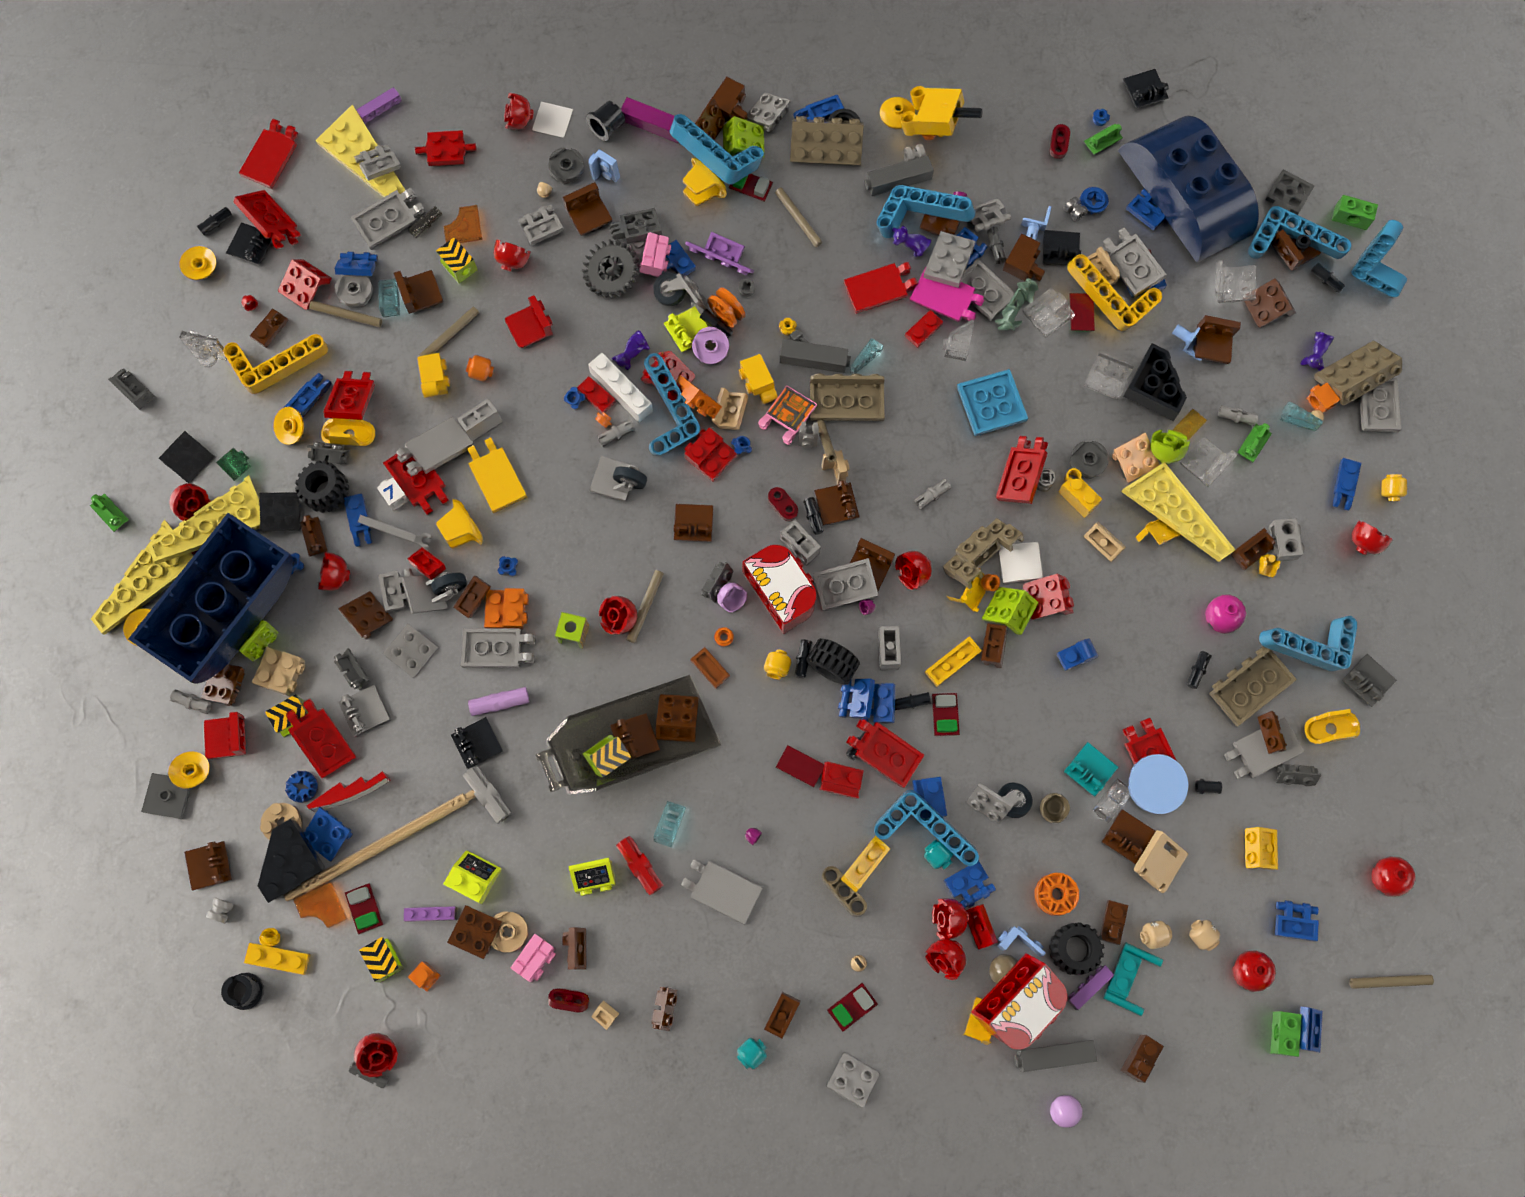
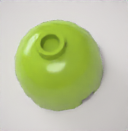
(1169, 446)

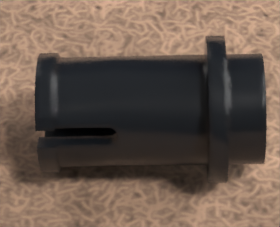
(1302, 242)
(1208, 786)

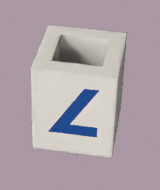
(392, 493)

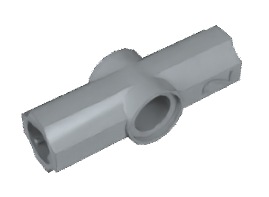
(487, 794)

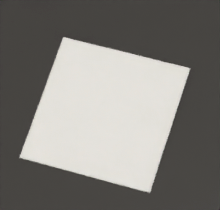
(552, 119)

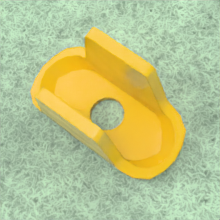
(702, 184)
(334, 430)
(458, 526)
(1345, 722)

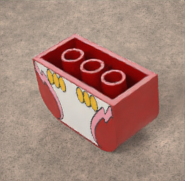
(781, 585)
(1022, 1003)

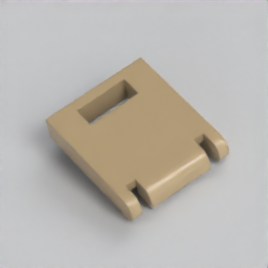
(1157, 864)

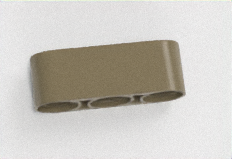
(847, 901)

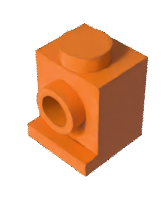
(424, 976)

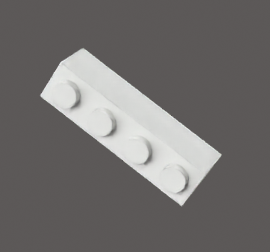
(620, 387)

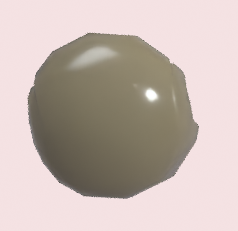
(1054, 808)
(1001, 966)

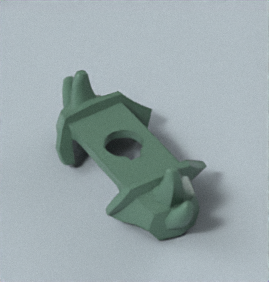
(1025, 292)

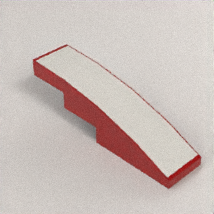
(341, 794)

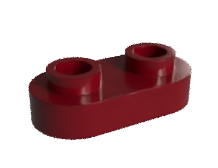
(1058, 142)
(782, 503)
(568, 1000)

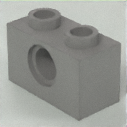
(889, 648)

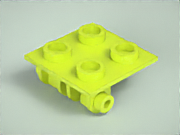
(685, 327)

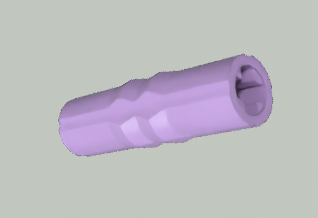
(498, 701)

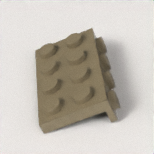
(826, 140)
(1360, 371)
(847, 397)
(1252, 685)

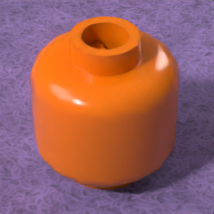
(479, 368)

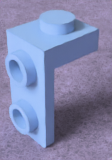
(1007, 938)

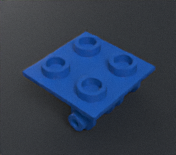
(326, 834)

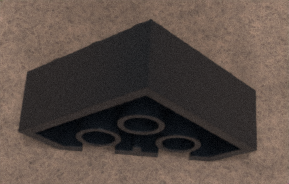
(1157, 384)
(287, 860)

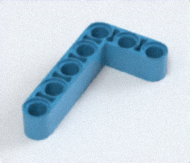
(712, 155)
(922, 201)
(1301, 224)
(1375, 273)
(663, 389)
(1331, 657)
(929, 823)

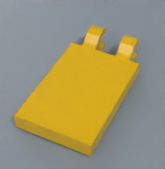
(496, 477)

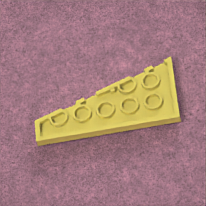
(347, 139)
(1171, 502)
(191, 534)
(139, 585)

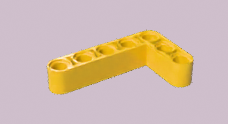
(1110, 294)
(275, 363)

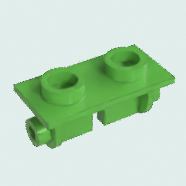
(1104, 138)
(1255, 442)
(108, 511)

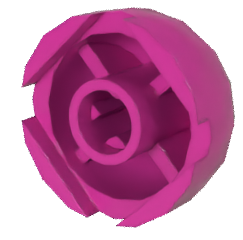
(1225, 613)

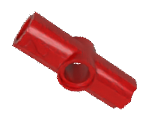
(639, 865)

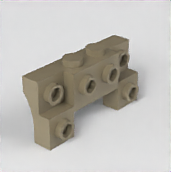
(980, 548)

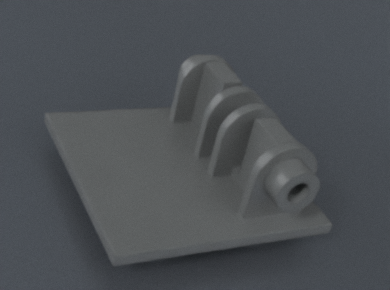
(1369, 680)

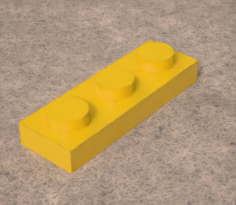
(953, 661)
(865, 864)
(277, 958)

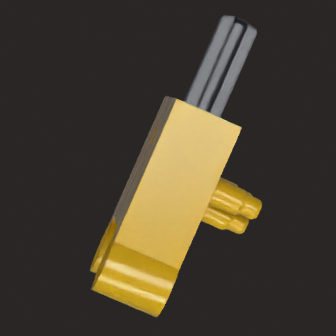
(937, 112)

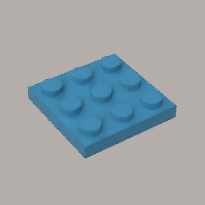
(992, 402)

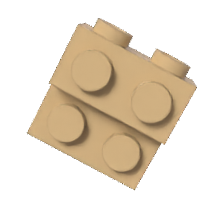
(279, 671)

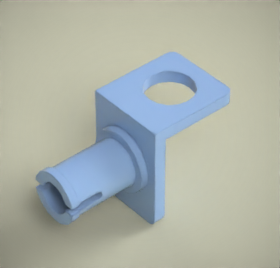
(1034, 225)
(1188, 337)

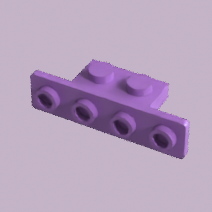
(724, 250)

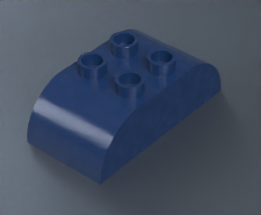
(1194, 185)
(215, 601)

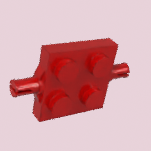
(445, 148)

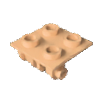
(1135, 457)

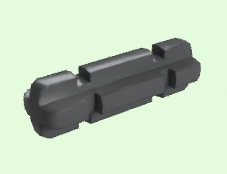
(380, 1081)

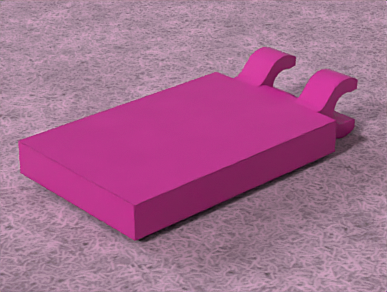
(946, 299)

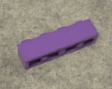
(379, 105)
(430, 914)
(1090, 987)

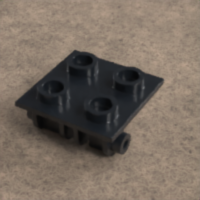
(1146, 88)
(249, 244)
(1060, 247)
(186, 457)
(279, 511)
(476, 743)

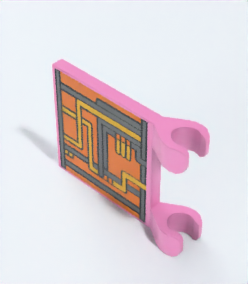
(788, 411)

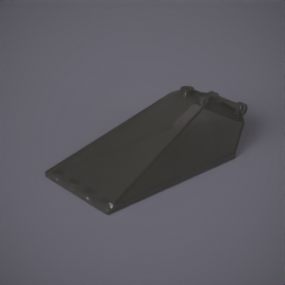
(591, 726)

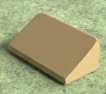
(1104, 541)

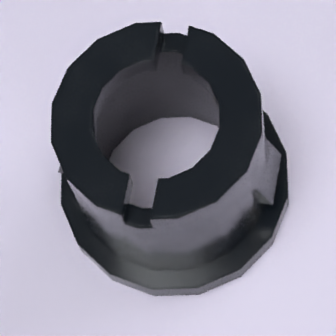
(605, 120)
(253, 993)

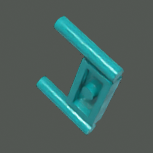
(1124, 976)

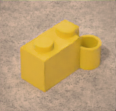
(433, 375)
(758, 378)
(1079, 493)

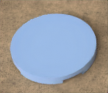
(1158, 784)

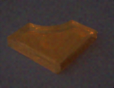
(465, 227)
(321, 904)

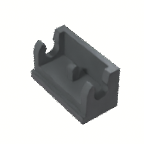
(131, 388)

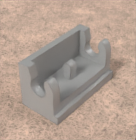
(480, 420)

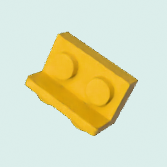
(1261, 848)

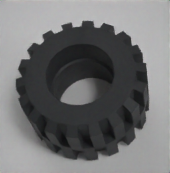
(331, 495)
(833, 661)
(1092, 942)

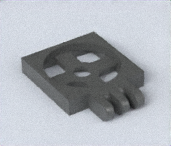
(1286, 176)
(620, 229)

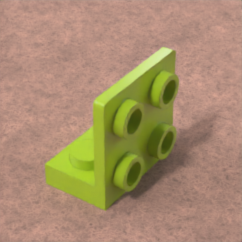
(742, 134)
(1011, 608)
(259, 640)

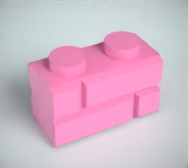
(654, 254)
(533, 958)

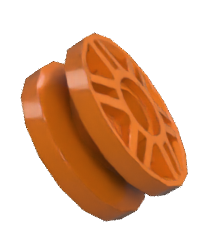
(726, 307)
(1045, 899)

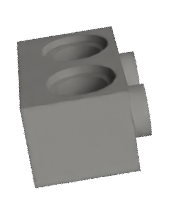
(1282, 539)
(800, 542)

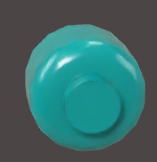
(938, 855)
(752, 1053)

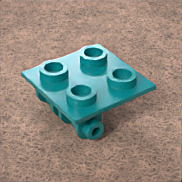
(1091, 769)

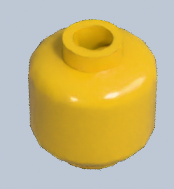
(1394, 487)
(777, 664)

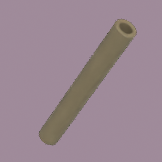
(799, 218)
(344, 313)
(450, 332)
(826, 441)
(645, 605)
(1391, 981)

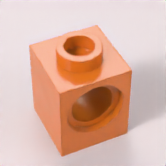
(1323, 397)

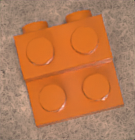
(698, 398)
(506, 608)

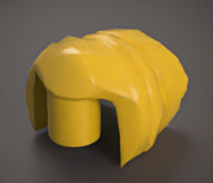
(1268, 565)

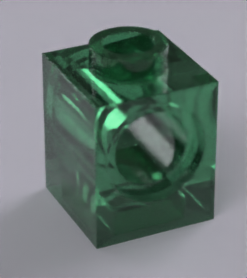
(234, 463)

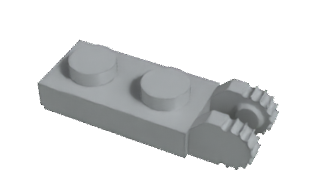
(808, 435)

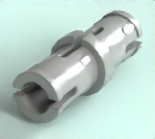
(1238, 415)
(615, 432)
(932, 493)
(190, 701)

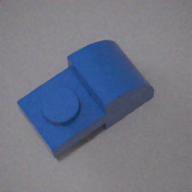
(1077, 654)

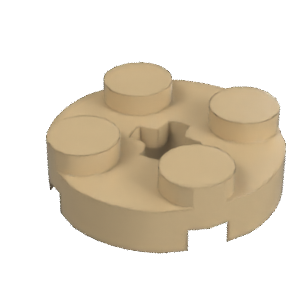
(277, 812)
(519, 933)

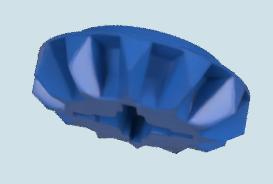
(1100, 196)
(304, 794)

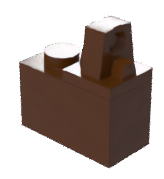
(728, 99)
(1022, 259)
(1142, 1058)

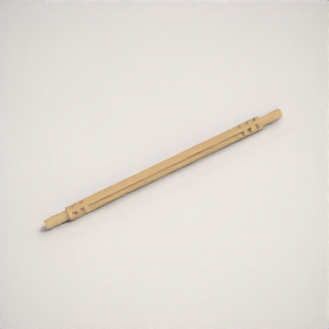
(381, 845)

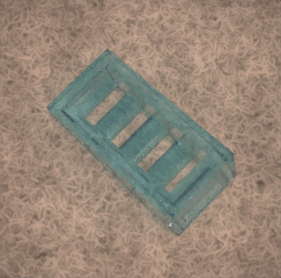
(391, 308)
(868, 353)
(1298, 416)
(665, 840)

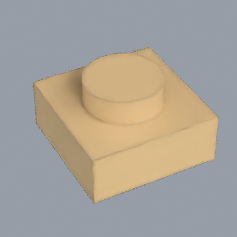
(605, 1015)

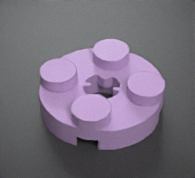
(716, 336)

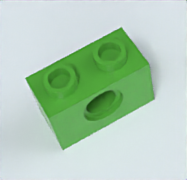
(1354, 212)
(1285, 1034)

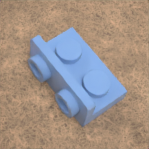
(603, 164)

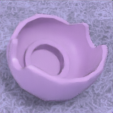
(732, 597)
(1066, 1111)

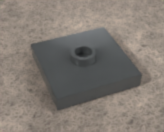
(165, 798)

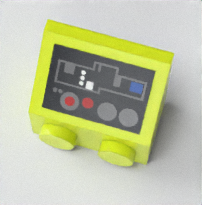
(472, 876)
(592, 876)

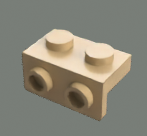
(1102, 262)
(732, 409)
(839, 466)

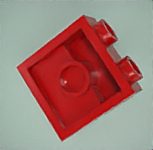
(709, 453)

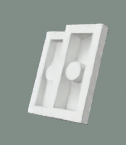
(1021, 563)

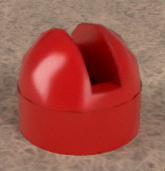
(249, 302)

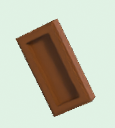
(710, 668)

